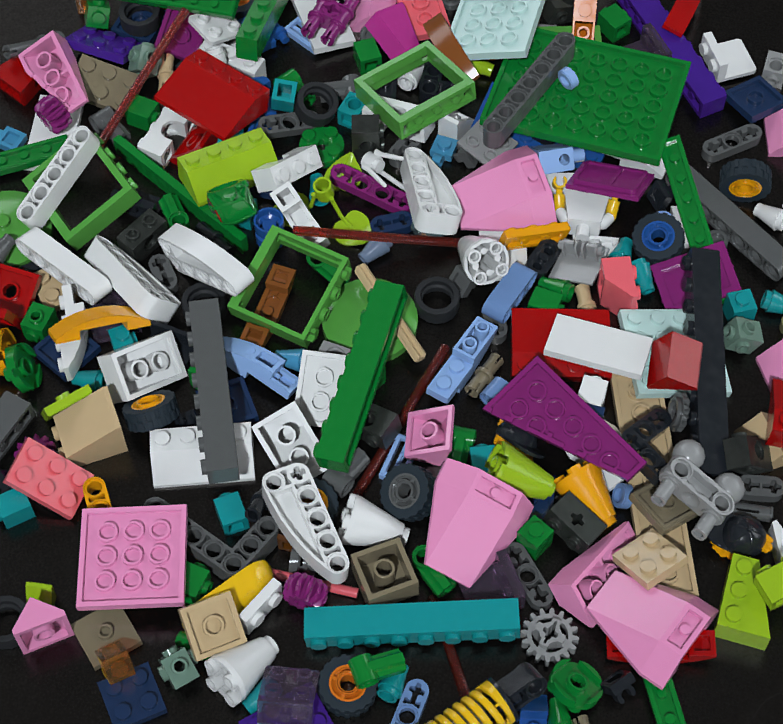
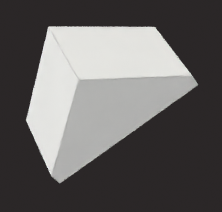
(454, 125)

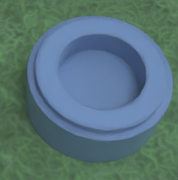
(621, 495)

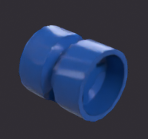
(264, 220)

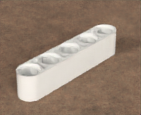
(58, 178)
(63, 265)

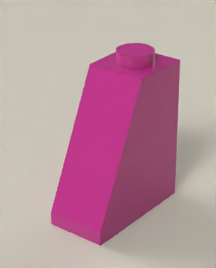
(393, 30)

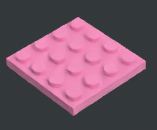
(132, 557)

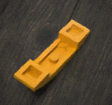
(70, 327)

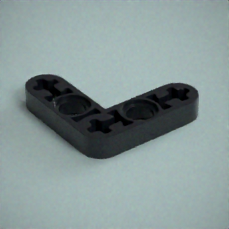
(641, 442)

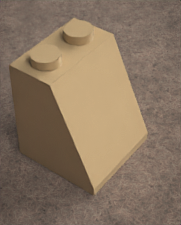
(89, 429)

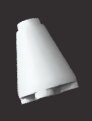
(483, 259)
(369, 525)
(240, 668)

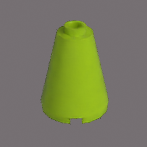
(519, 472)

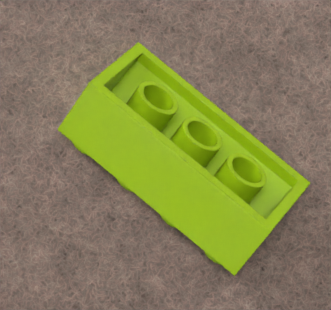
(224, 163)

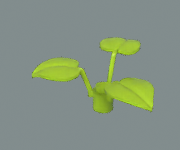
(324, 193)

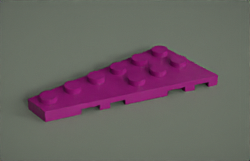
(553, 412)

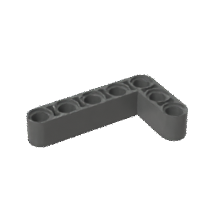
(228, 556)

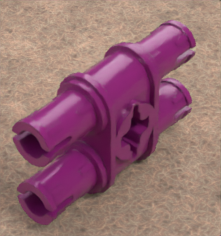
(330, 16)

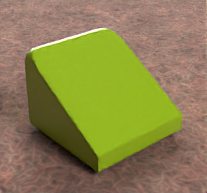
(41, 592)

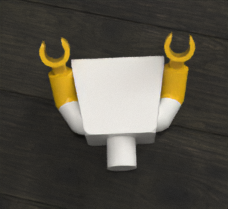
(584, 211)

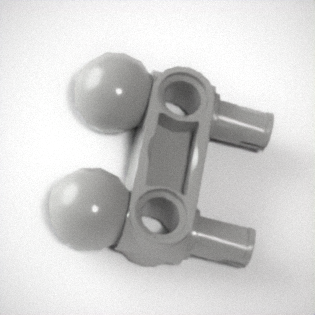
(697, 488)

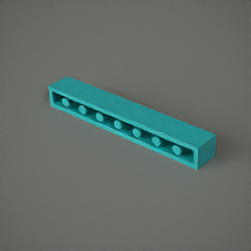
(412, 623)

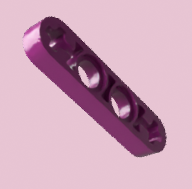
(369, 192)

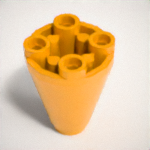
(590, 488)

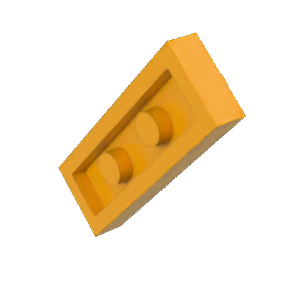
(533, 235)

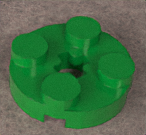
(324, 136)
(22, 368)
(569, 695)

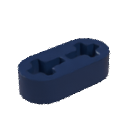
(391, 223)

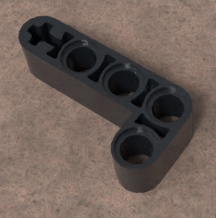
(432, 83)

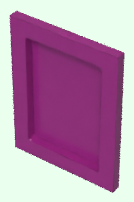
(610, 180)
(670, 276)

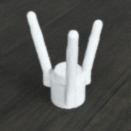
(374, 163)

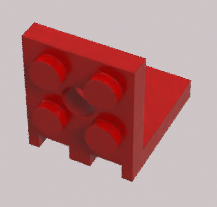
(15, 308)

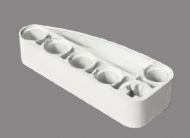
(429, 194)
(204, 260)
(132, 281)
(295, 520)

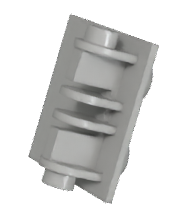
(473, 143)
(578, 261)

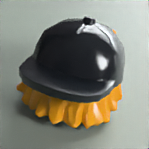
(519, 439)
(741, 536)

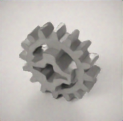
(540, 628)

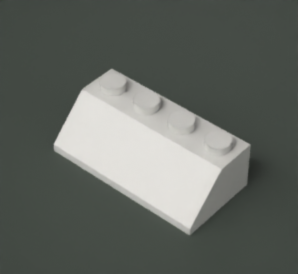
(177, 456)

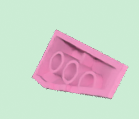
(56, 70)
(586, 574)

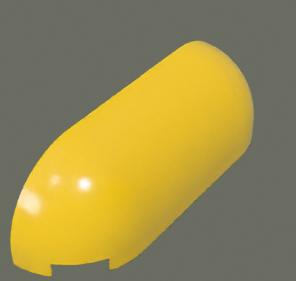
(245, 584)

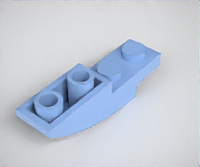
(463, 361)
(261, 363)

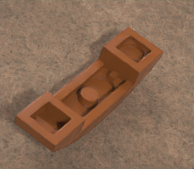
(447, 43)
(271, 303)

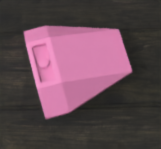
(506, 193)
(471, 521)
(650, 625)

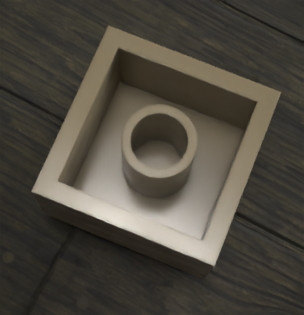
(384, 573)

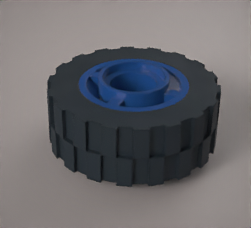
(658, 226)

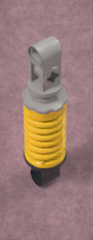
(496, 700)

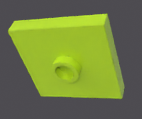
(64, 401)

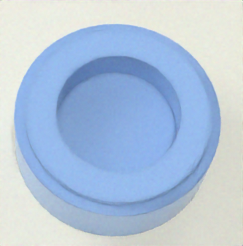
(568, 78)

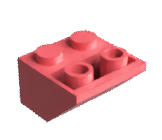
(617, 284)

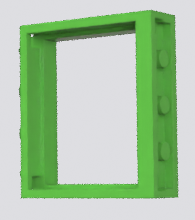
(426, 112)
(105, 213)
(260, 264)

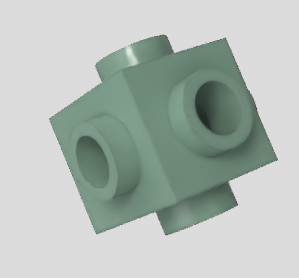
(139, 56)
(742, 335)
(187, 670)

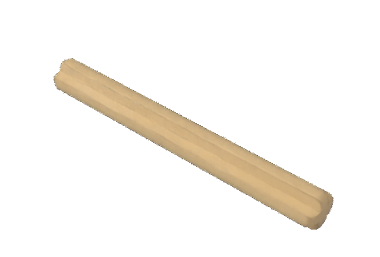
(403, 331)

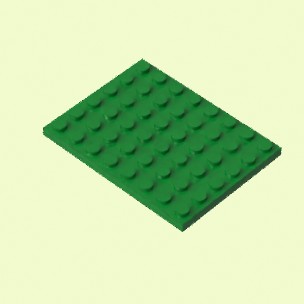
(617, 109)

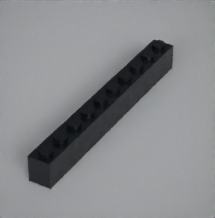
(705, 324)

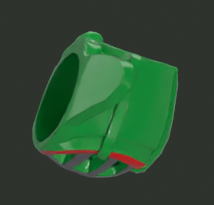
(232, 202)

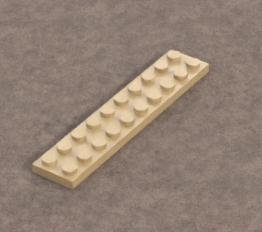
(627, 412)

